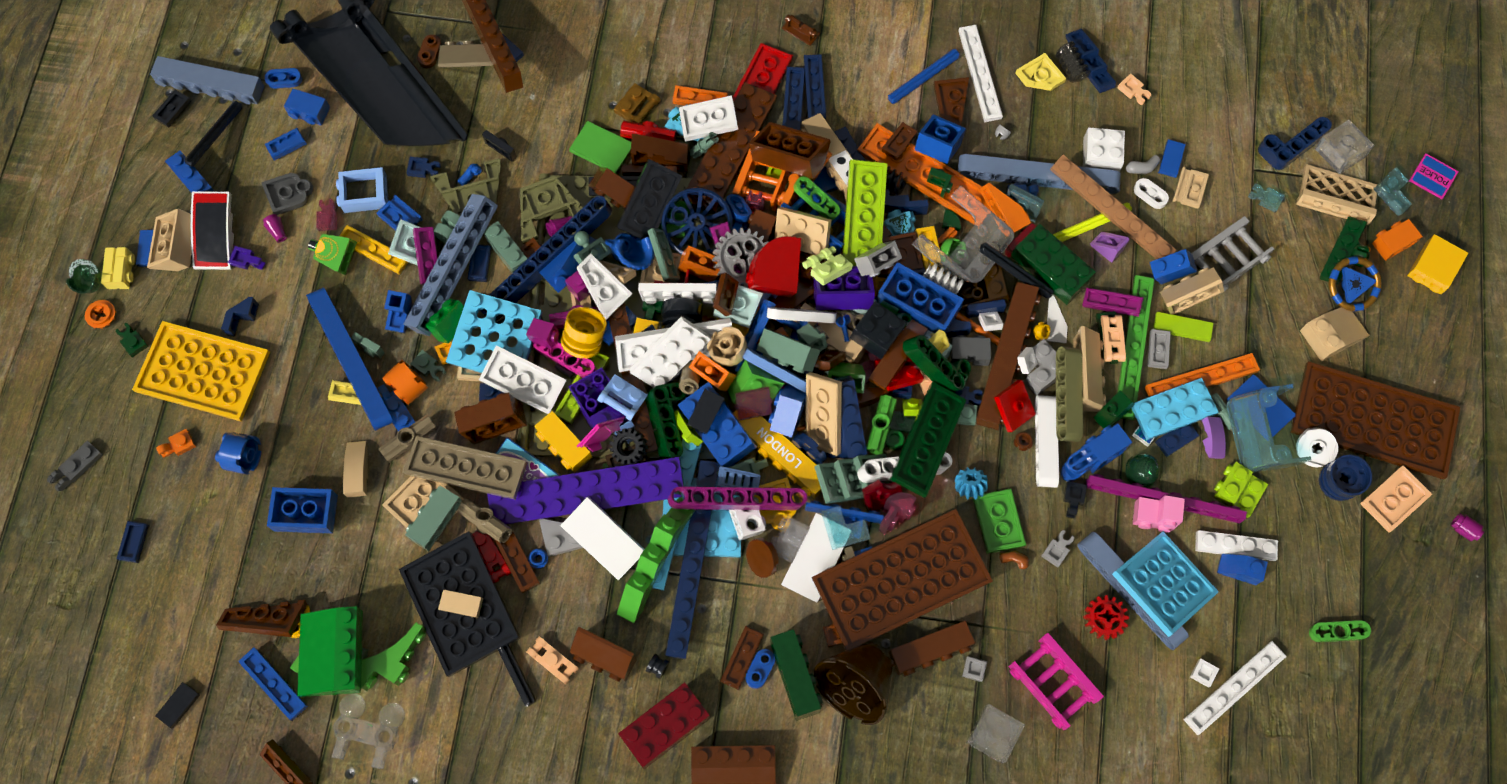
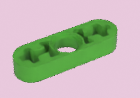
(816, 190)
(1346, 625)

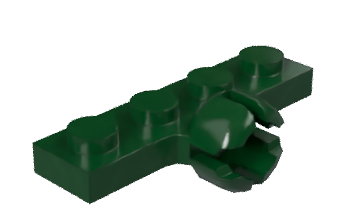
(1347, 246)

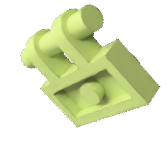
(829, 270)

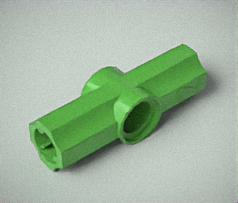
(879, 435)

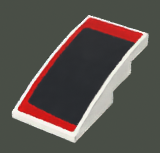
(211, 230)

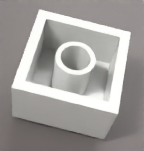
(1103, 149)

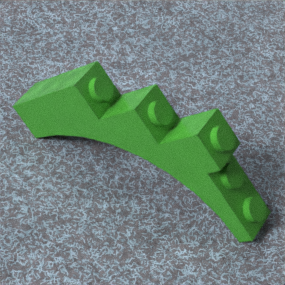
(651, 562)
(389, 662)

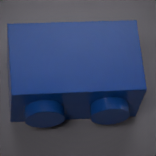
(307, 107)
(1173, 266)

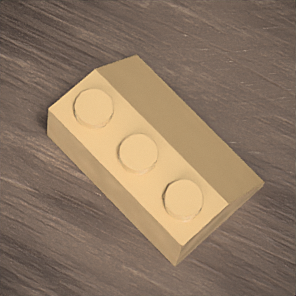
(171, 242)
(1192, 290)

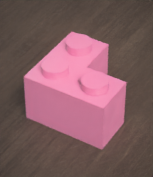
(1159, 514)

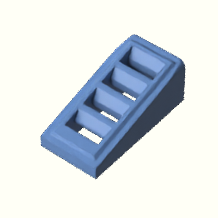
(751, 480)

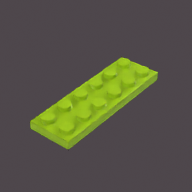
(864, 207)

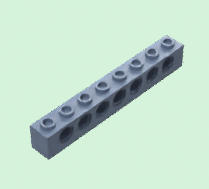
(451, 262)

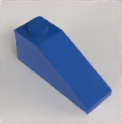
(562, 267)

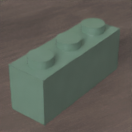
(504, 246)
(788, 351)
(433, 517)

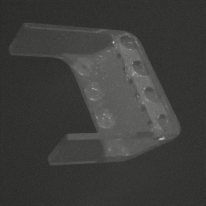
(966, 259)

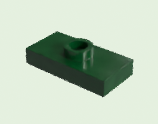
(1114, 410)

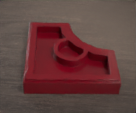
(877, 494)

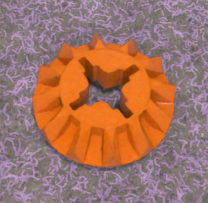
(99, 307)

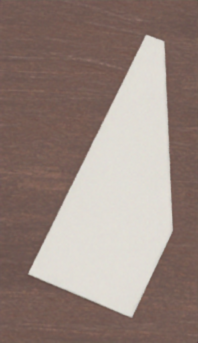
(1056, 322)

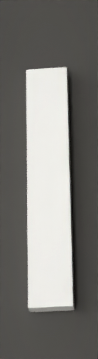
(980, 73)
(1234, 688)

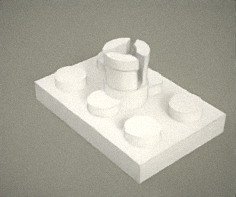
(708, 117)

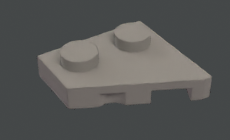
(556, 538)

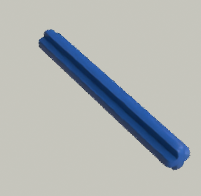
(923, 76)

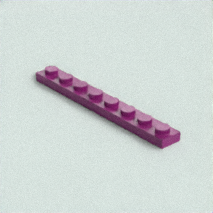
(1191, 504)

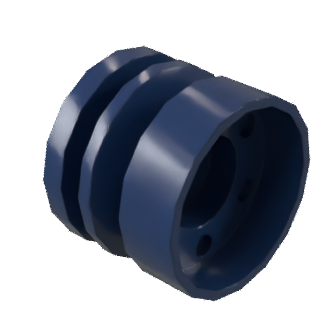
(1353, 470)

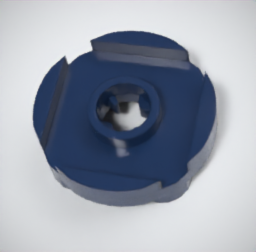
(809, 448)

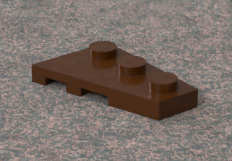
(951, 98)

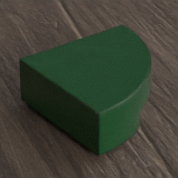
(951, 220)

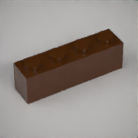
(932, 648)

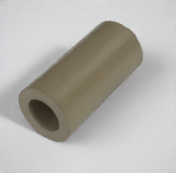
(689, 380)

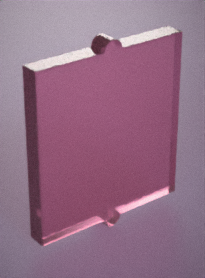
(753, 403)

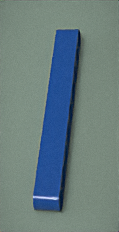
(349, 359)

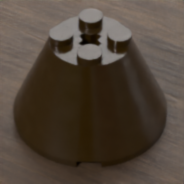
(857, 682)

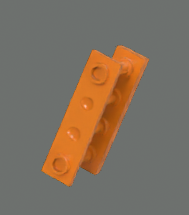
(748, 174)

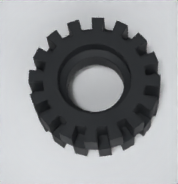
(617, 446)

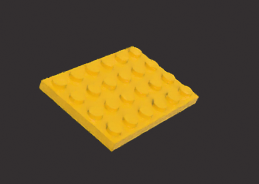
(201, 371)

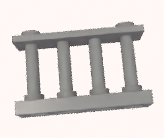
(1225, 239)

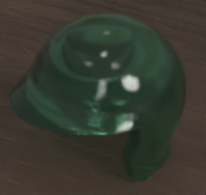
(84, 276)
(1142, 470)

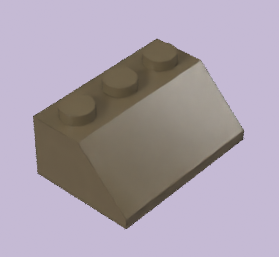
(463, 55)

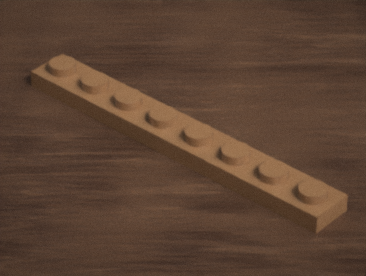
(1111, 208)

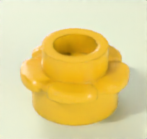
(1041, 331)

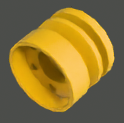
(583, 332)

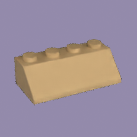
(1092, 366)

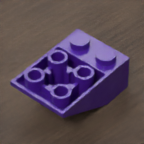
(586, 394)

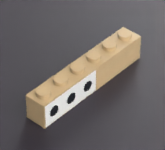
(838, 163)

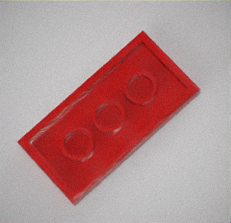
(766, 69)

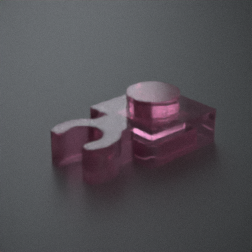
(755, 201)
(326, 218)

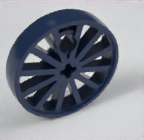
(689, 220)

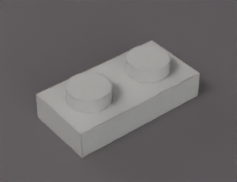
(1159, 349)

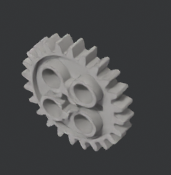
(726, 262)

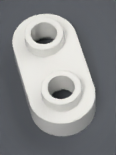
(1151, 193)

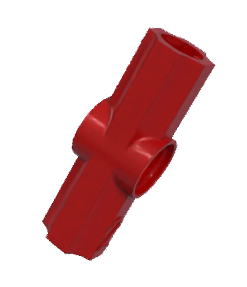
(647, 129)

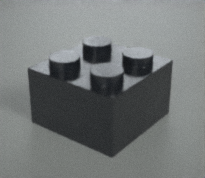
(878, 330)

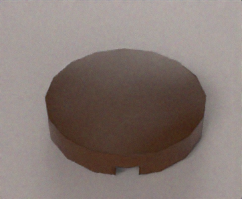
(762, 557)

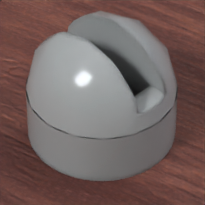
(1003, 131)

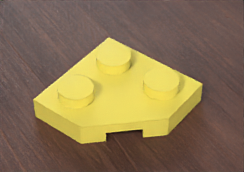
(1041, 74)

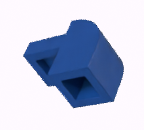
(399, 306)

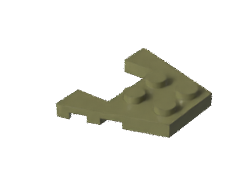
(459, 196)
(543, 200)

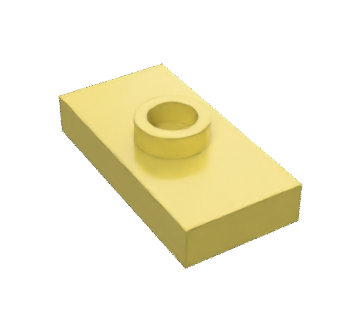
(343, 392)

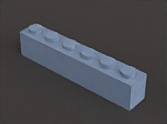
(207, 80)

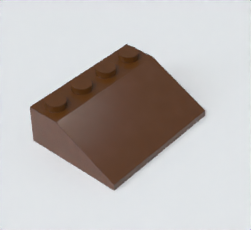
(733, 764)

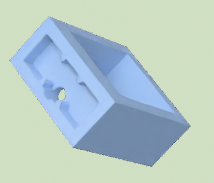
(362, 204)

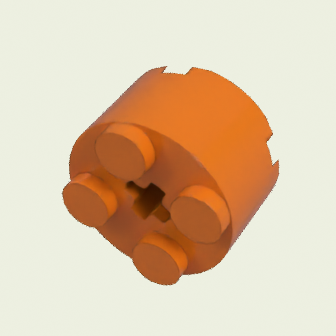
(405, 382)

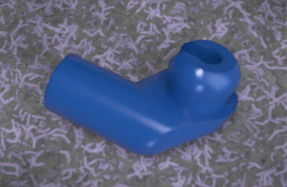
(471, 171)

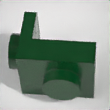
(940, 178)

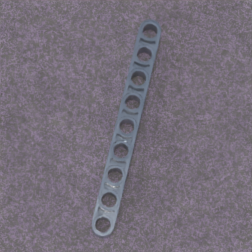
(1029, 172)

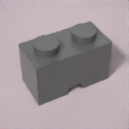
(973, 349)

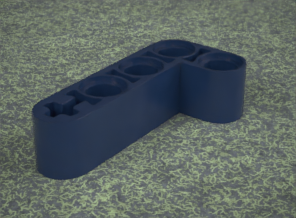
(1300, 142)

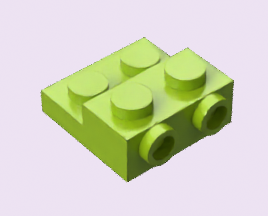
(1240, 488)

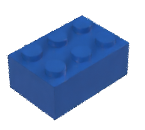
(302, 510)

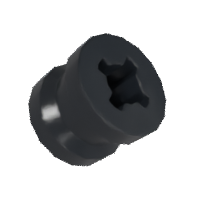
(657, 666)

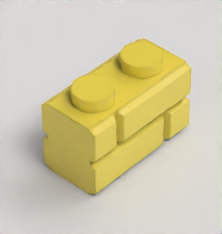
(117, 268)

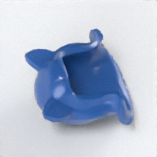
(632, 251)

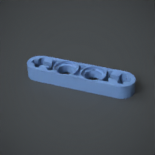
(775, 369)

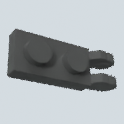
(75, 466)

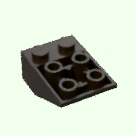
(990, 288)

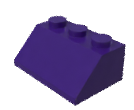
(845, 293)

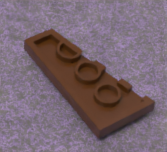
(265, 619)

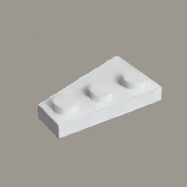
(603, 286)

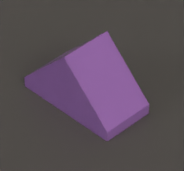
(1109, 245)

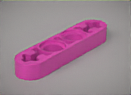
(563, 358)

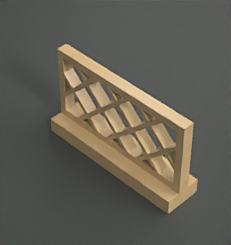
(1336, 205)

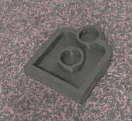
(287, 192)

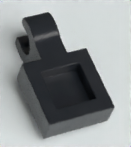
(1075, 496)

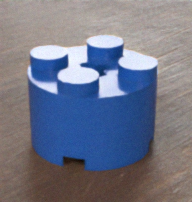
(239, 453)

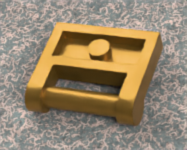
(632, 102)

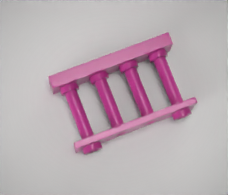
(1075, 678)

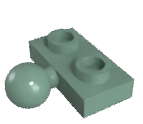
(597, 248)

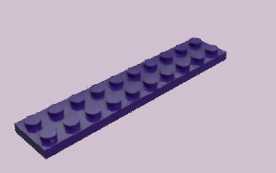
(606, 487)

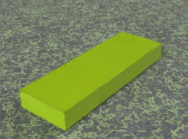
(1184, 326)

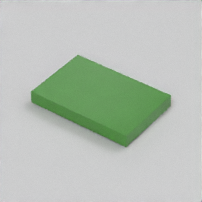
(601, 147)
(999, 521)

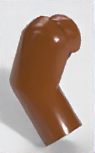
(1015, 556)

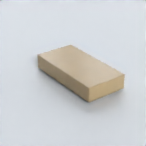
(460, 603)

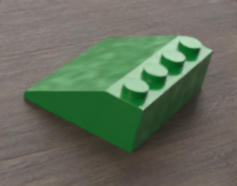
(330, 652)

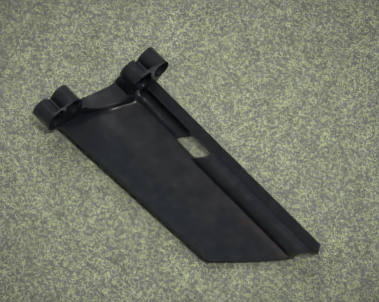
(389, 99)

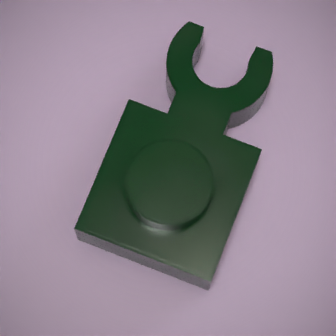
(131, 341)

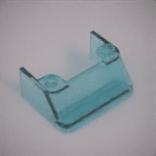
(1253, 431)

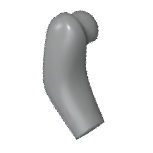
(1143, 167)

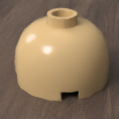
(727, 347)

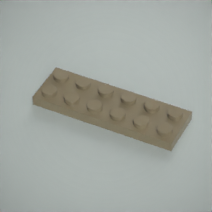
(465, 467)

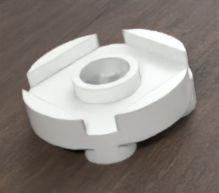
(1327, 442)

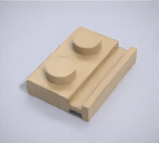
(1190, 187)

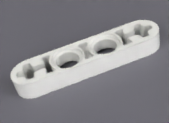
(801, 315)

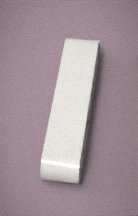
(1046, 442)
(878, 470)

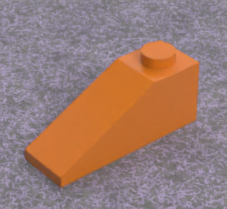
(1005, 208)

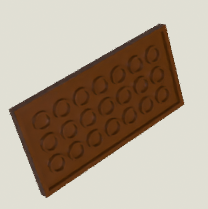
(1377, 419)
(901, 579)

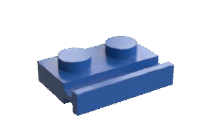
(396, 210)

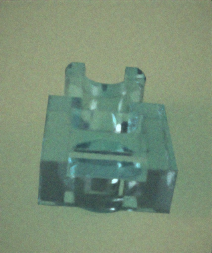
(1269, 199)

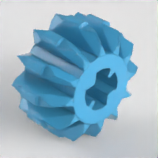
(971, 483)

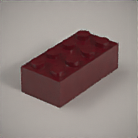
(664, 725)

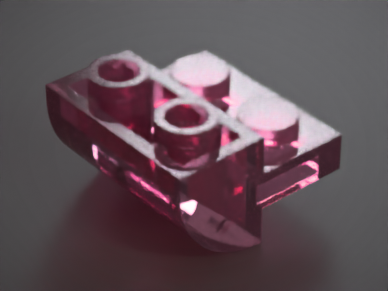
(898, 508)

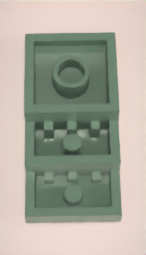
(840, 479)

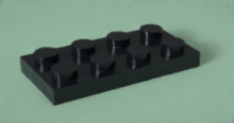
(649, 199)

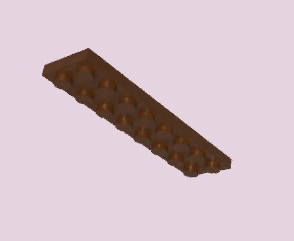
(728, 154)

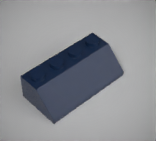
(851, 425)

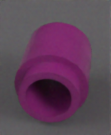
(1467, 527)

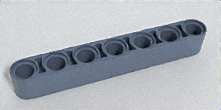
(1107, 562)

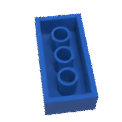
(921, 298)
(726, 436)

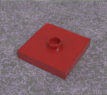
(1014, 405)

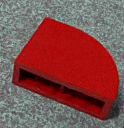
(776, 267)

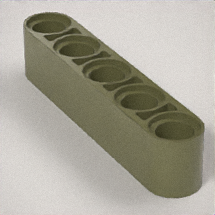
(1069, 394)

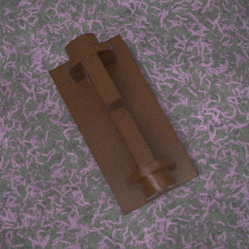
(800, 30)

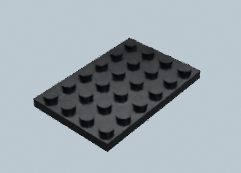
(458, 637)

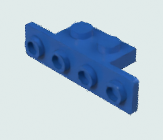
(850, 515)

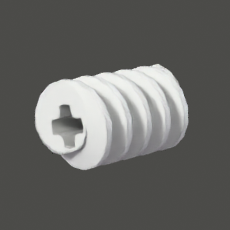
(943, 279)

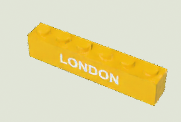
(783, 455)

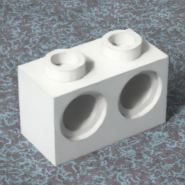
(740, 520)

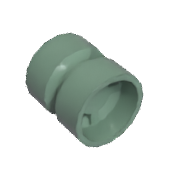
(443, 230)

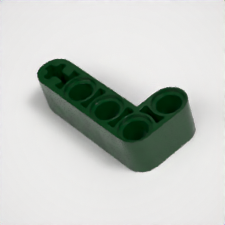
(936, 367)
(668, 423)

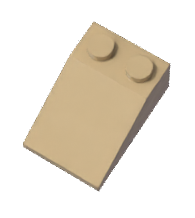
(1333, 332)

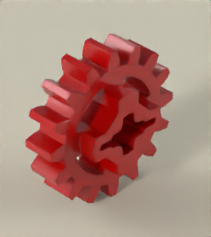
(1106, 608)

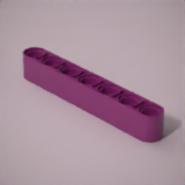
(729, 503)

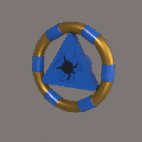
(1354, 283)

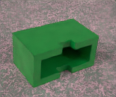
(445, 321)

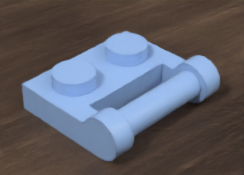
(625, 393)

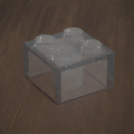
(1344, 146)
(995, 733)

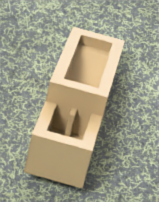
(355, 469)

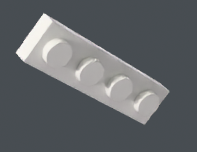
(1237, 545)

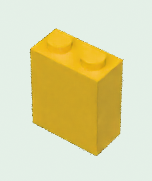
(1437, 264)

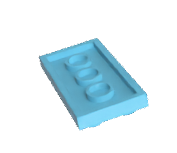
(1174, 409)

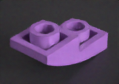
(1215, 442)

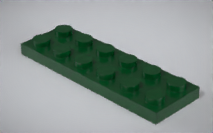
(928, 440)

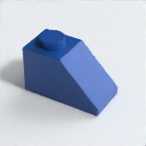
(1242, 568)

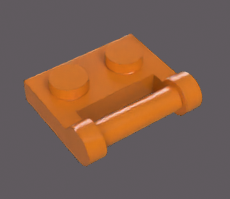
(790, 196)

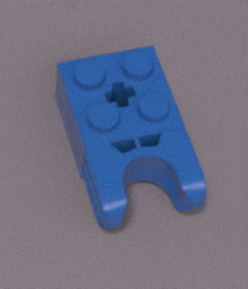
(1096, 453)

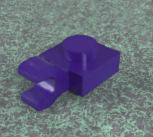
(244, 257)

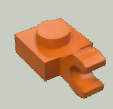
(179, 443)

